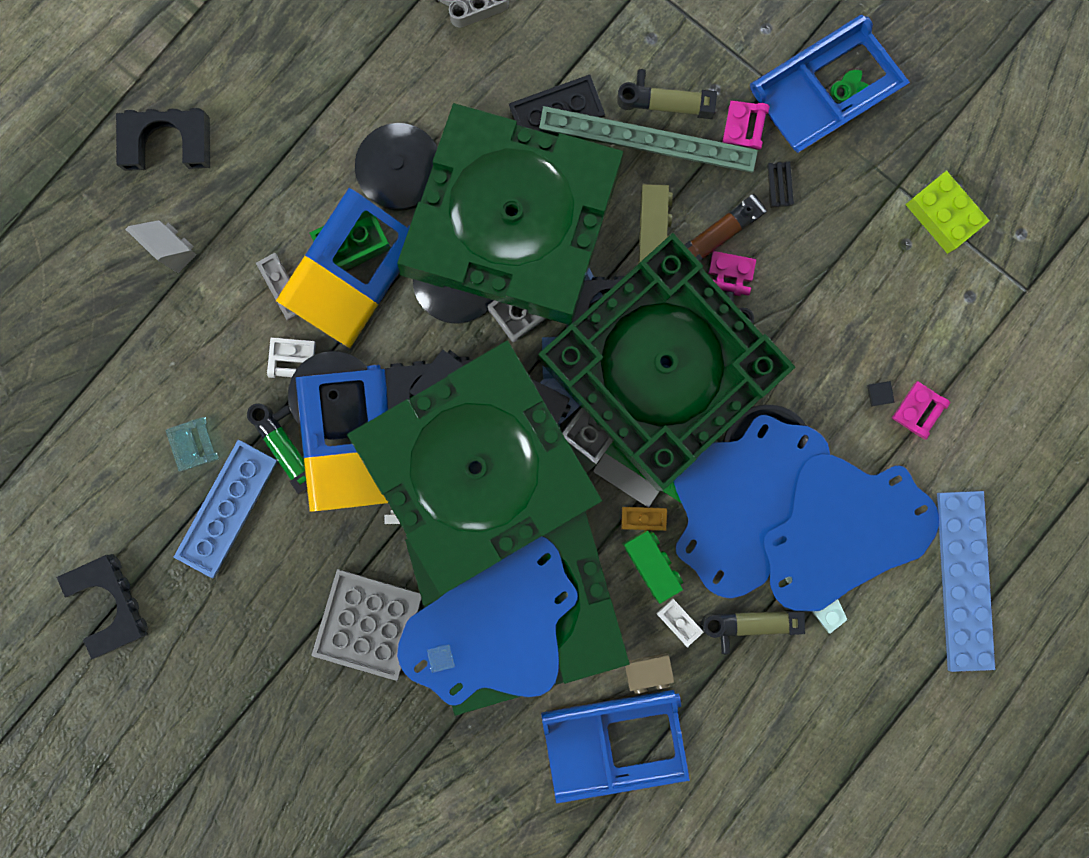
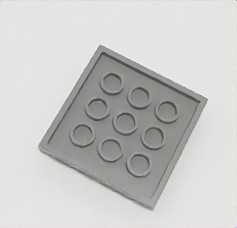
(365, 624)

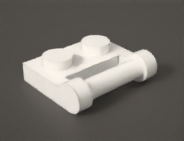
(288, 351)

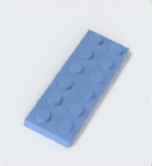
(225, 509)

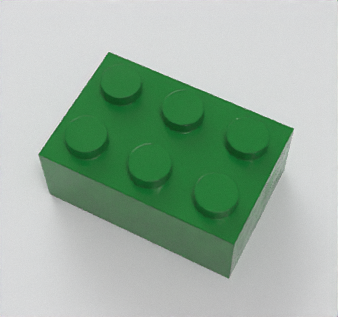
(361, 244)
(653, 565)

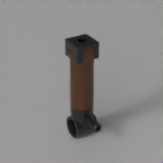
(726, 227)

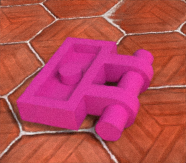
(732, 267)

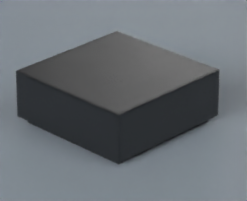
(880, 393)

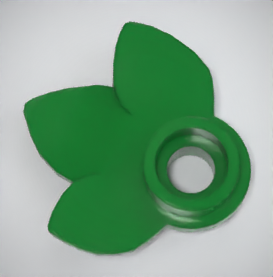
(851, 85)

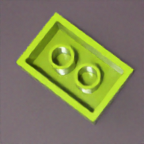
(947, 212)

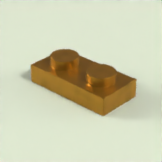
(644, 518)

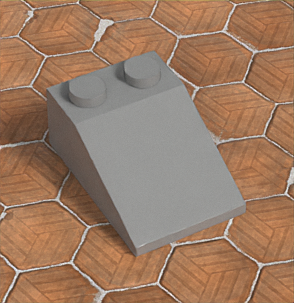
(163, 243)
(586, 439)

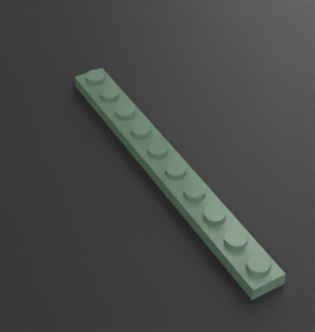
(648, 139)

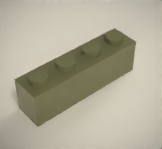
(653, 217)

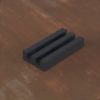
(779, 165)

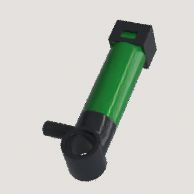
(280, 443)

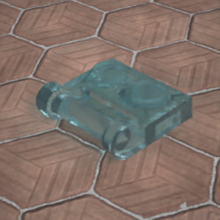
(184, 445)

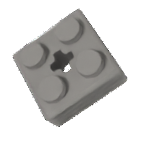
(514, 326)

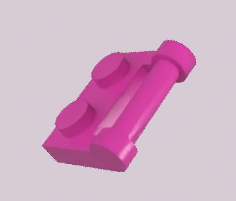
(738, 124)
(915, 405)

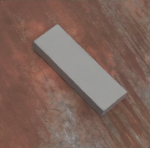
(276, 279)
(626, 480)

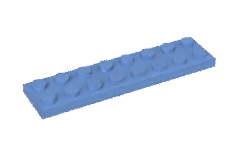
(965, 581)

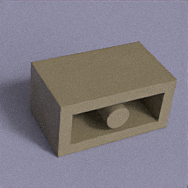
(649, 672)

